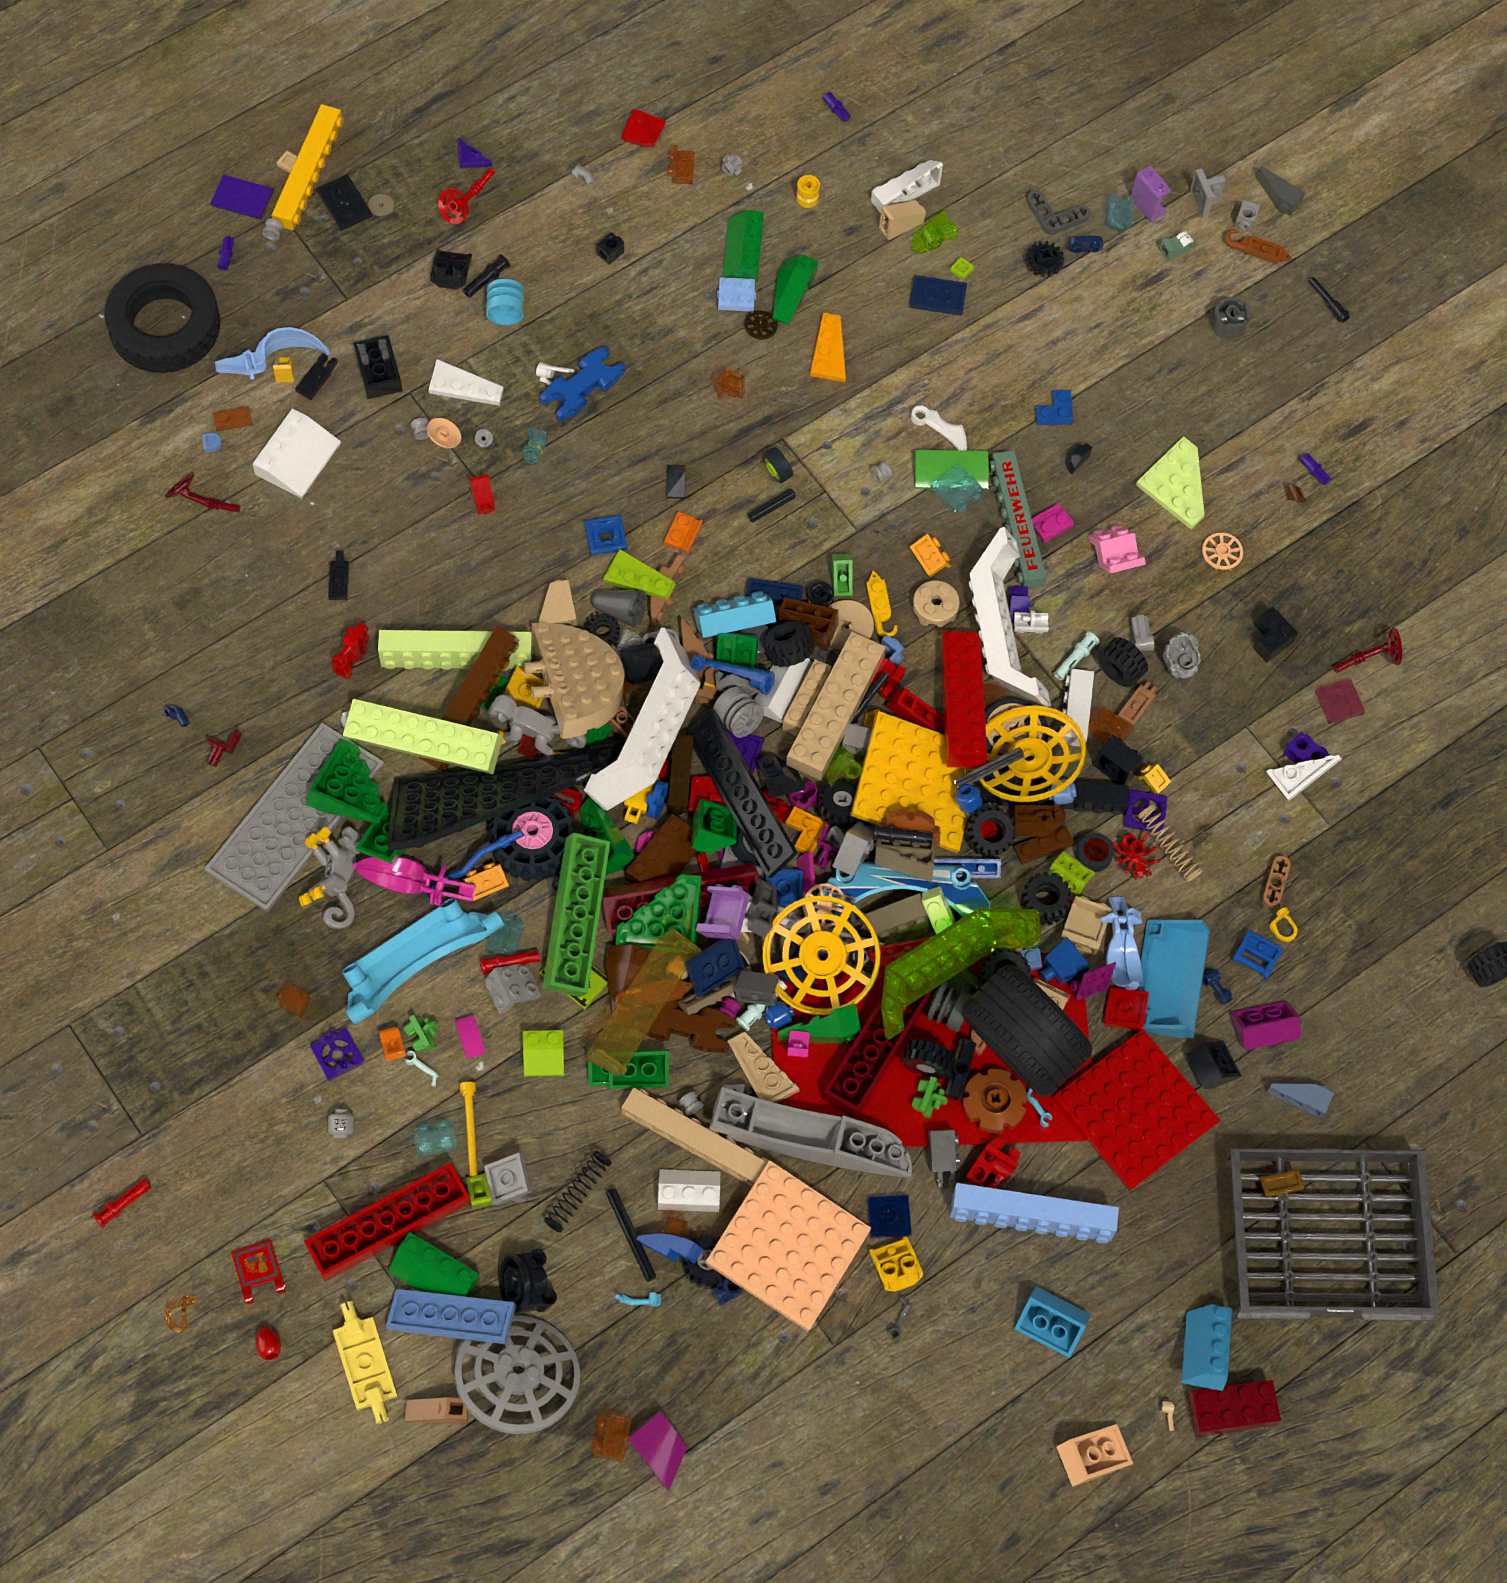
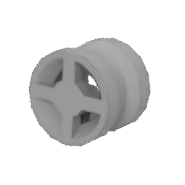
(272, 229)
(420, 428)
(881, 471)
(691, 1103)

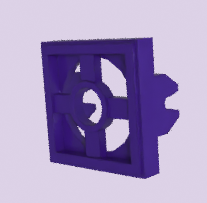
(1133, 796)
(342, 1067)

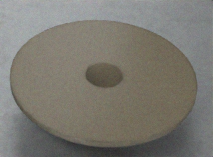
(381, 204)

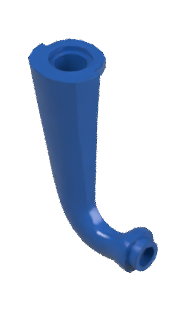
(760, 678)

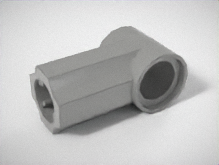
(1141, 633)

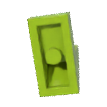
(479, 1191)

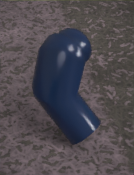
(177, 714)

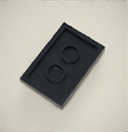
(344, 202)

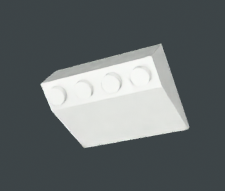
(296, 454)

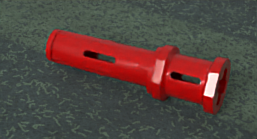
(490, 964)
(114, 1208)

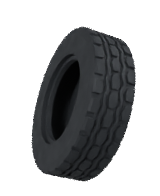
(157, 283)

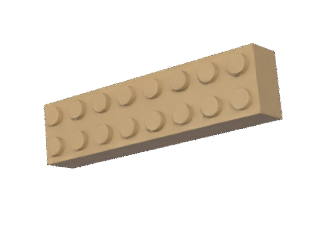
(835, 706)

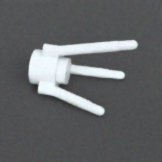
(547, 371)

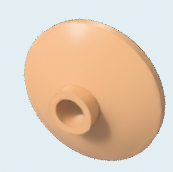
(443, 433)

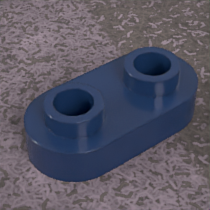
(1085, 244)

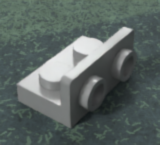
(725, 682)

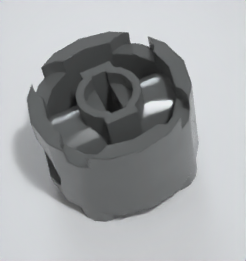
(1230, 317)

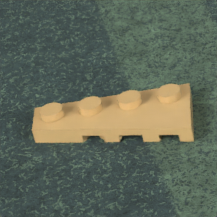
(762, 1073)

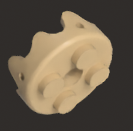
(936, 614)

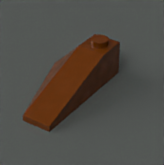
(622, 966)

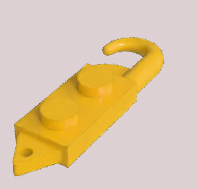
(879, 604)

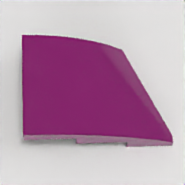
(660, 1448)

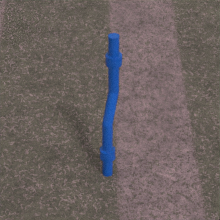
(503, 841)

